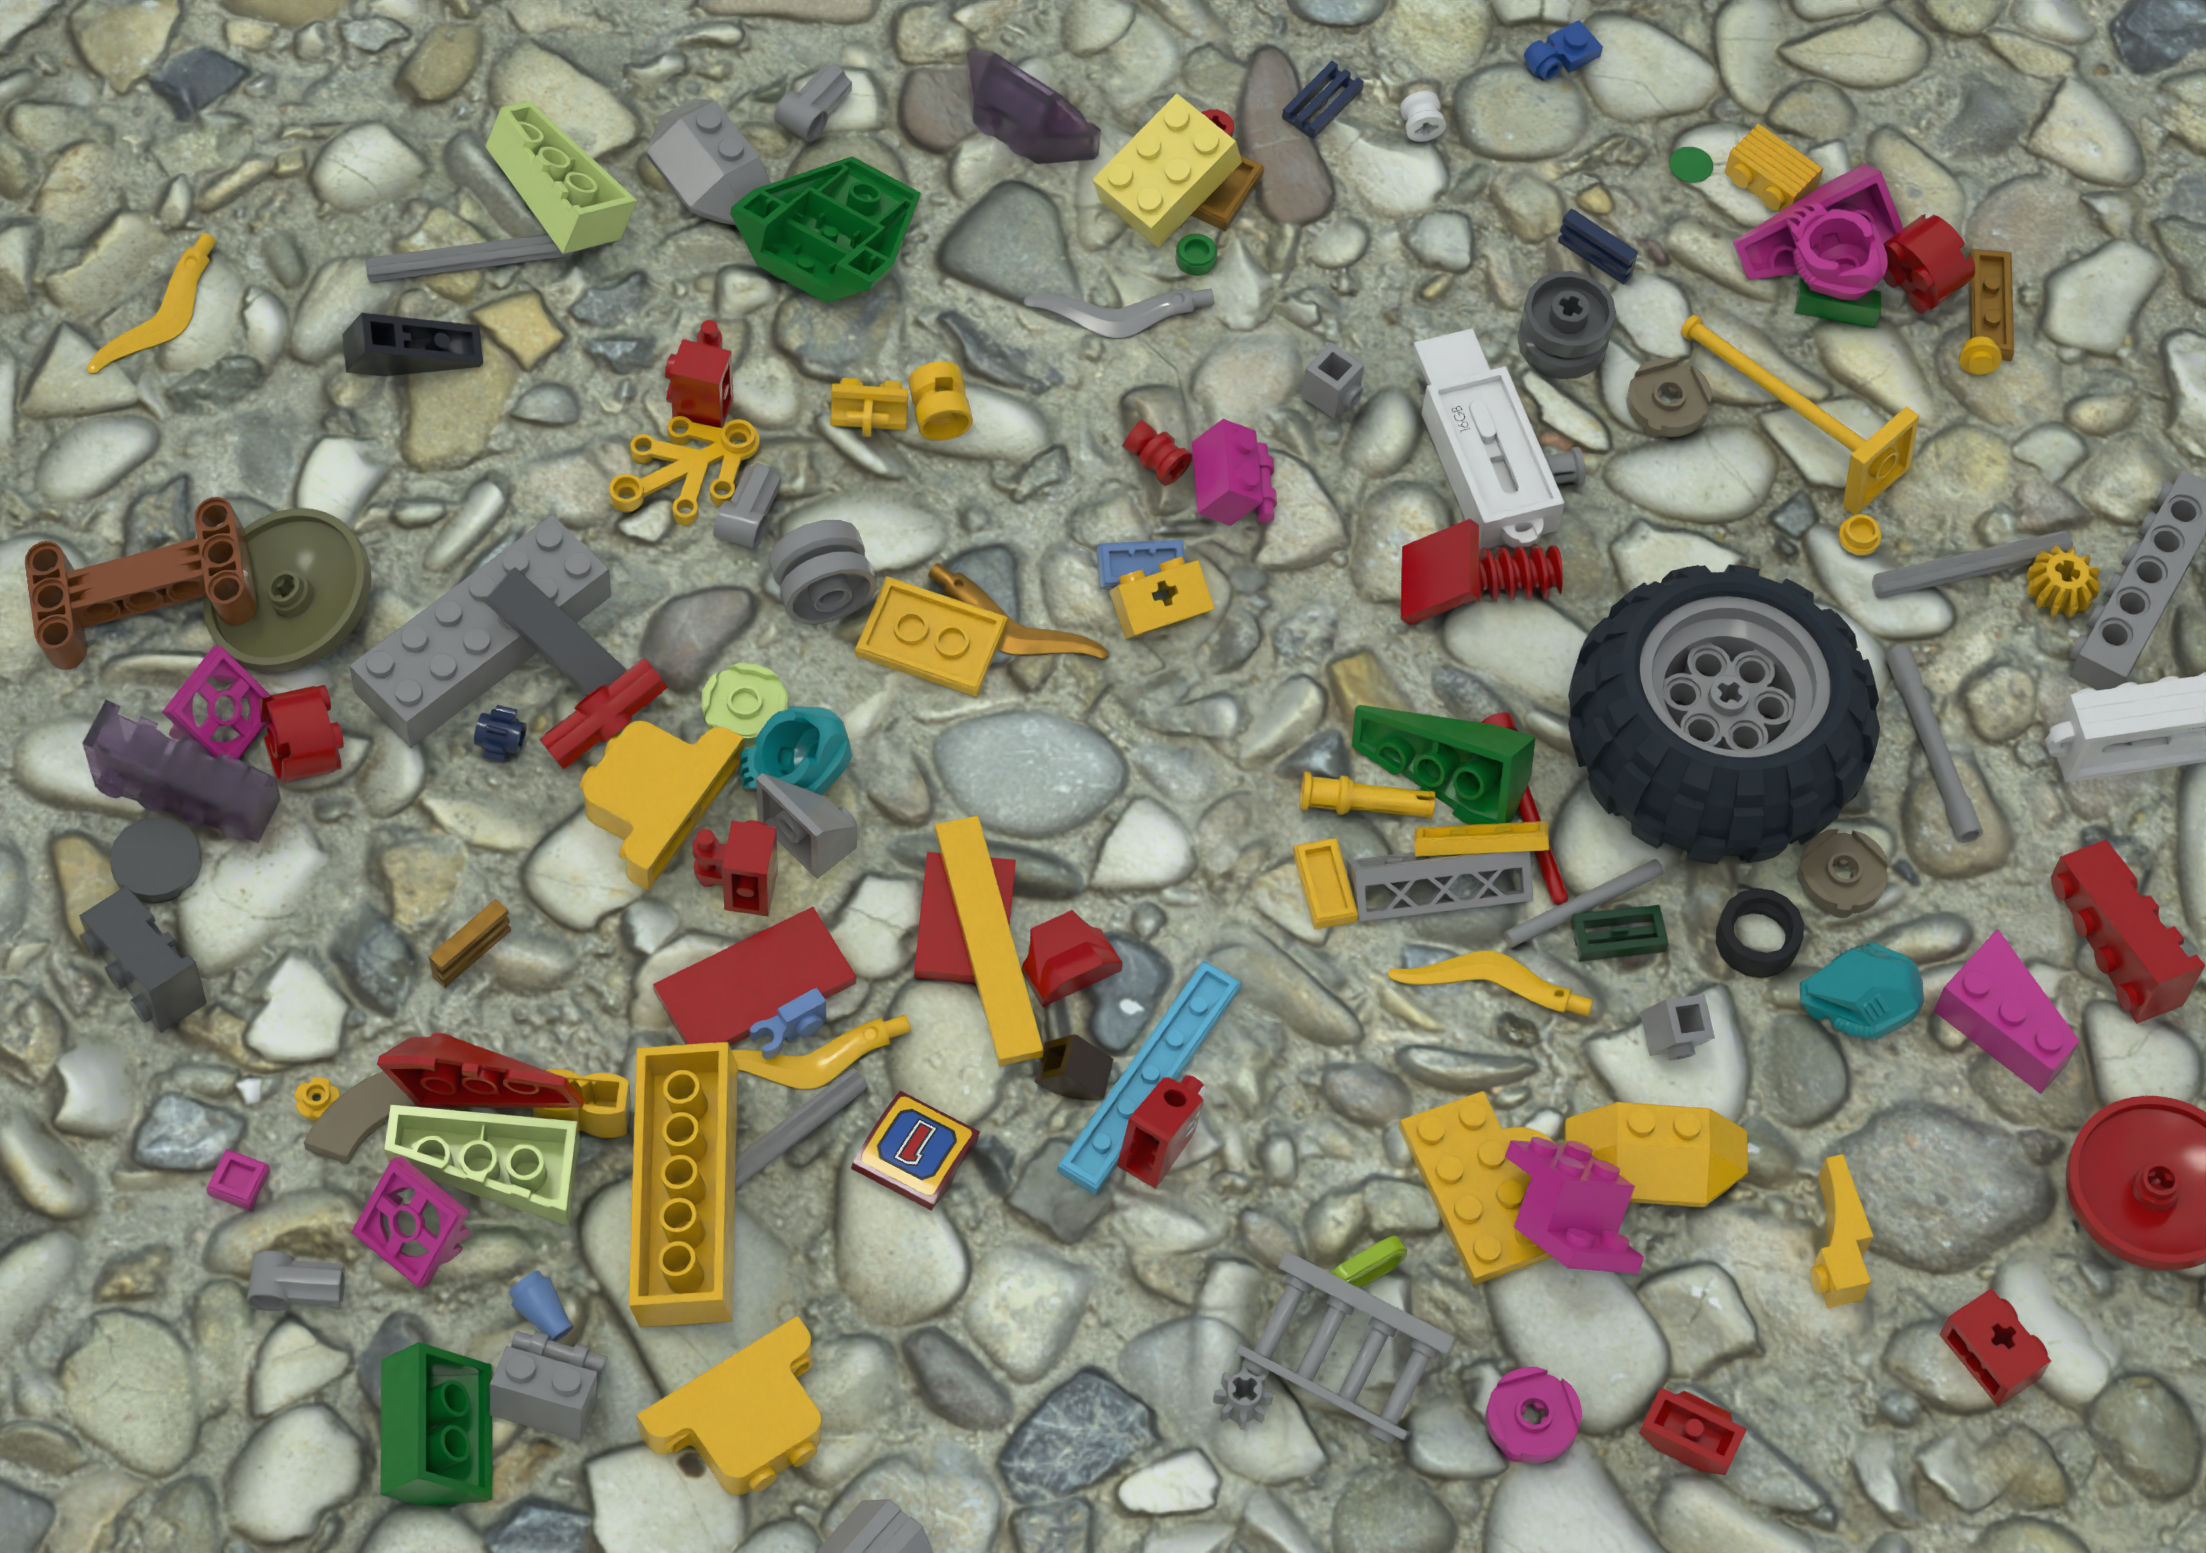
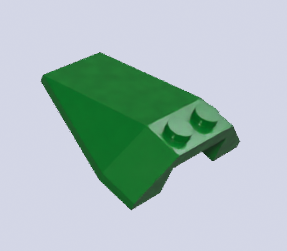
(828, 227)

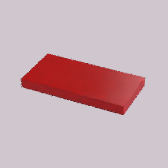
(752, 979)

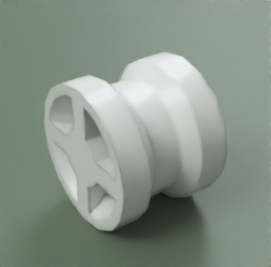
(1422, 116)

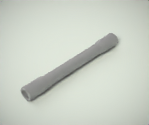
(1956, 801)

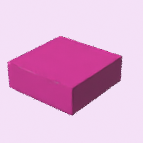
(238, 1179)

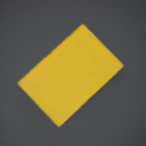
(931, 636)

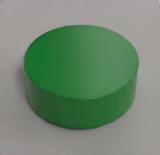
(1196, 254)

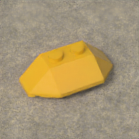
(1665, 1150)

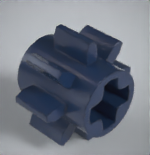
(500, 733)

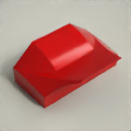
(1067, 957)
(1692, 1431)

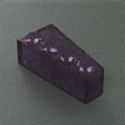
(178, 776)

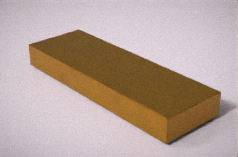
(1992, 299)

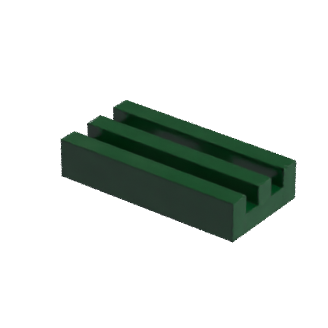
(1621, 948)

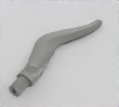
(1123, 321)

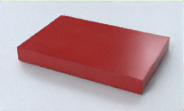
(940, 941)

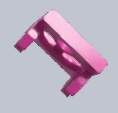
(222, 668)
(386, 1201)

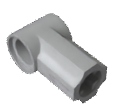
(808, 110)
(745, 516)
(282, 1281)

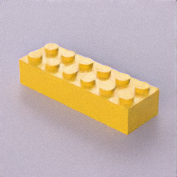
(683, 1185)

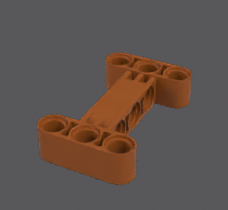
(139, 583)

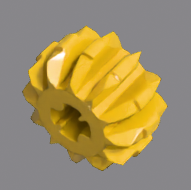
(2063, 582)

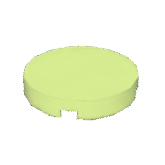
(743, 699)

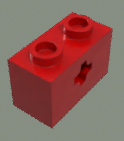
(2002, 1369)

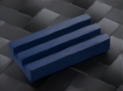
(1340, 79)
(1597, 246)

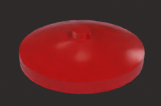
(2143, 1181)

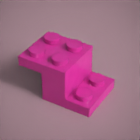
(1574, 1206)

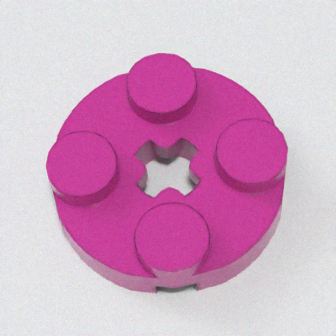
(1546, 1393)

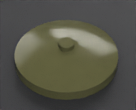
(307, 588)

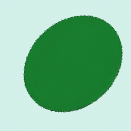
(1691, 164)

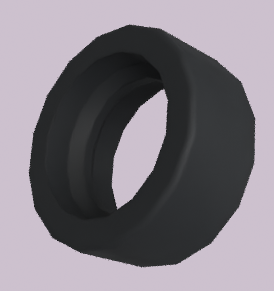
(1765, 903)

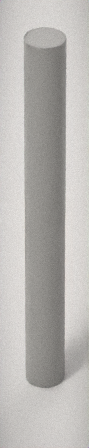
(1583, 903)

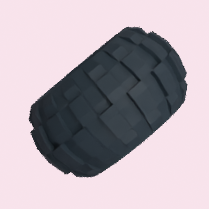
(1730, 653)

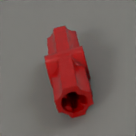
(603, 713)

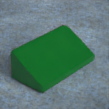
(1862, 311)

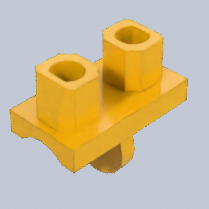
(869, 405)

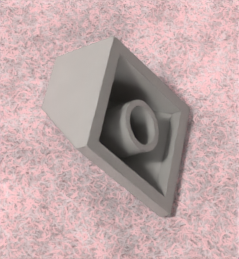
(806, 824)

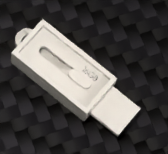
(1486, 443)
(2131, 728)

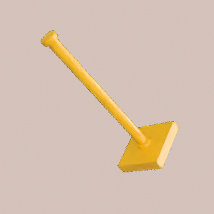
(1872, 464)

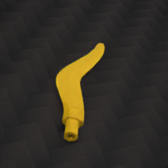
(173, 314)
(1500, 970)
(825, 1063)

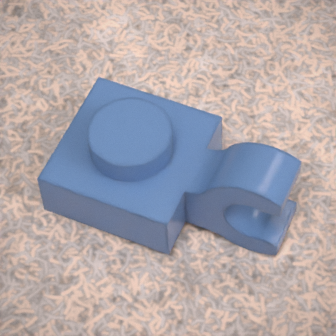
(795, 1019)

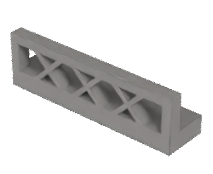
(1408, 869)

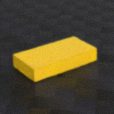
(1325, 883)

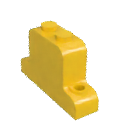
(657, 791)
(744, 1413)

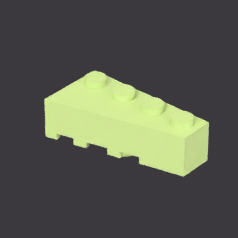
(558, 179)
(493, 1156)

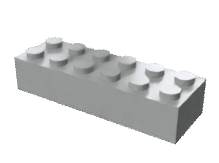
(462, 645)

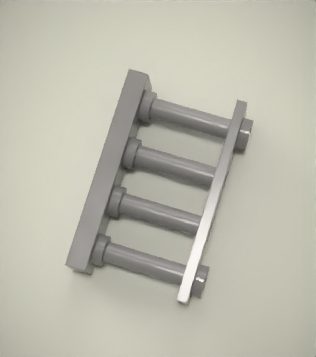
(1384, 1323)

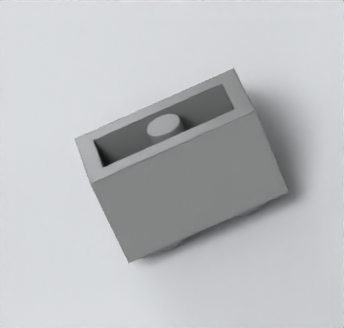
(546, 1384)

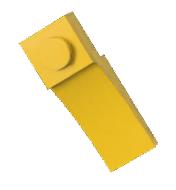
(1839, 1267)

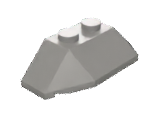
(705, 159)

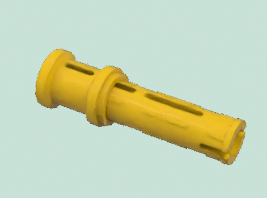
(1345, 795)

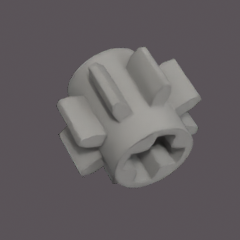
(1244, 1409)

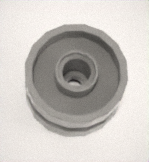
(822, 571)

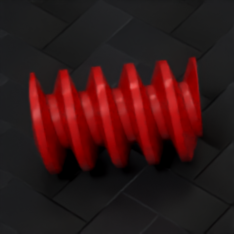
(1520, 572)

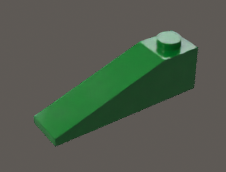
(1467, 763)

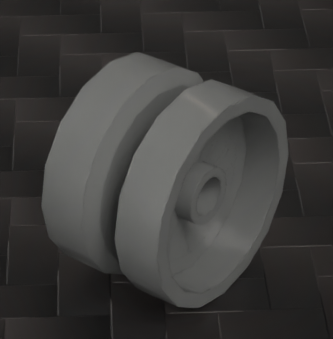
(1566, 325)

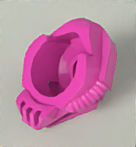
(1837, 251)

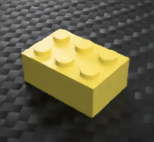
(1167, 170)

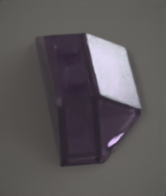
(1026, 112)

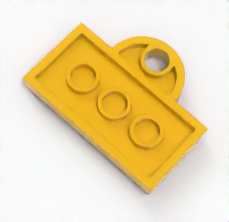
(1474, 1184)

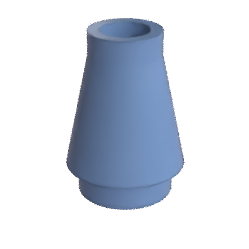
(540, 1305)

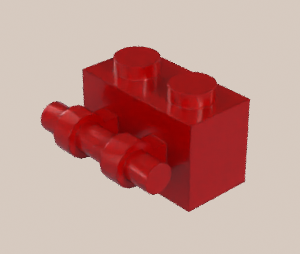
(701, 378)
(743, 866)

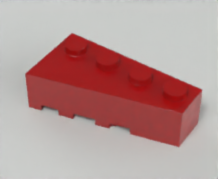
(2125, 932)

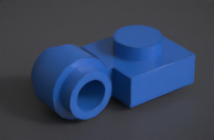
(1567, 47)

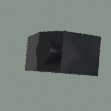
(409, 345)

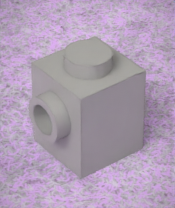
(1333, 381)
(1677, 1026)

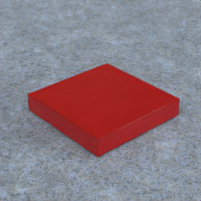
(1440, 572)

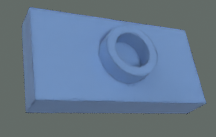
(1128, 557)

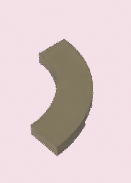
(356, 1117)

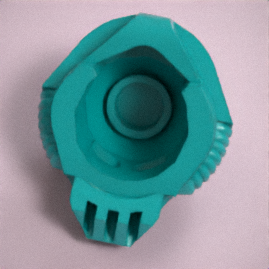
(798, 747)
(1865, 992)

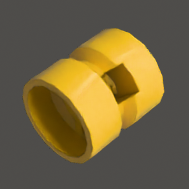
(940, 401)

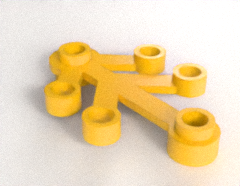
(687, 463)

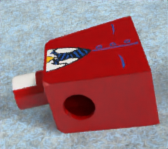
(1165, 1114)

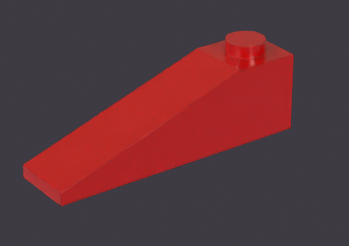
(458, 1074)

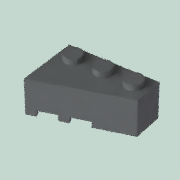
(142, 960)

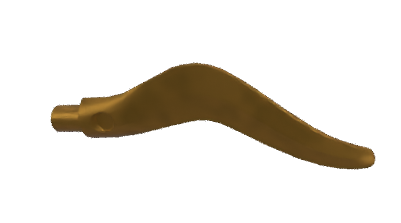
(1016, 638)

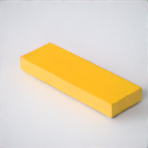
(1481, 838)

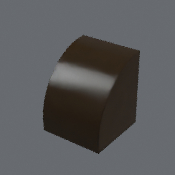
(1074, 1068)

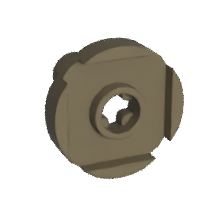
(1665, 418)
(1839, 894)

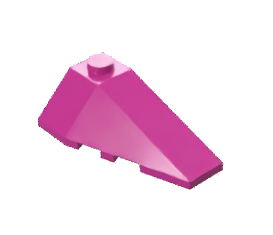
(1770, 246)

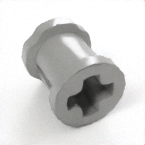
(1567, 466)

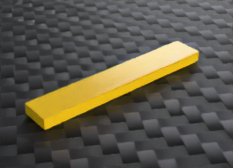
(988, 941)

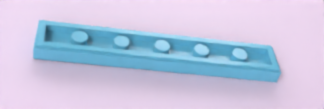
(1162, 1055)

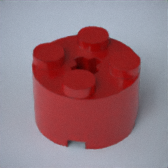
(1927, 262)
(300, 734)

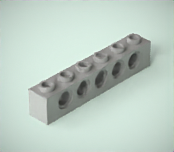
(2109, 665)

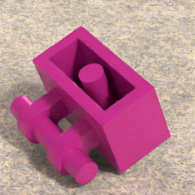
(1233, 474)

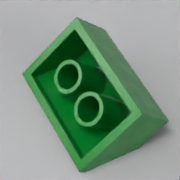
(435, 1427)

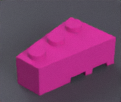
(2008, 1014)

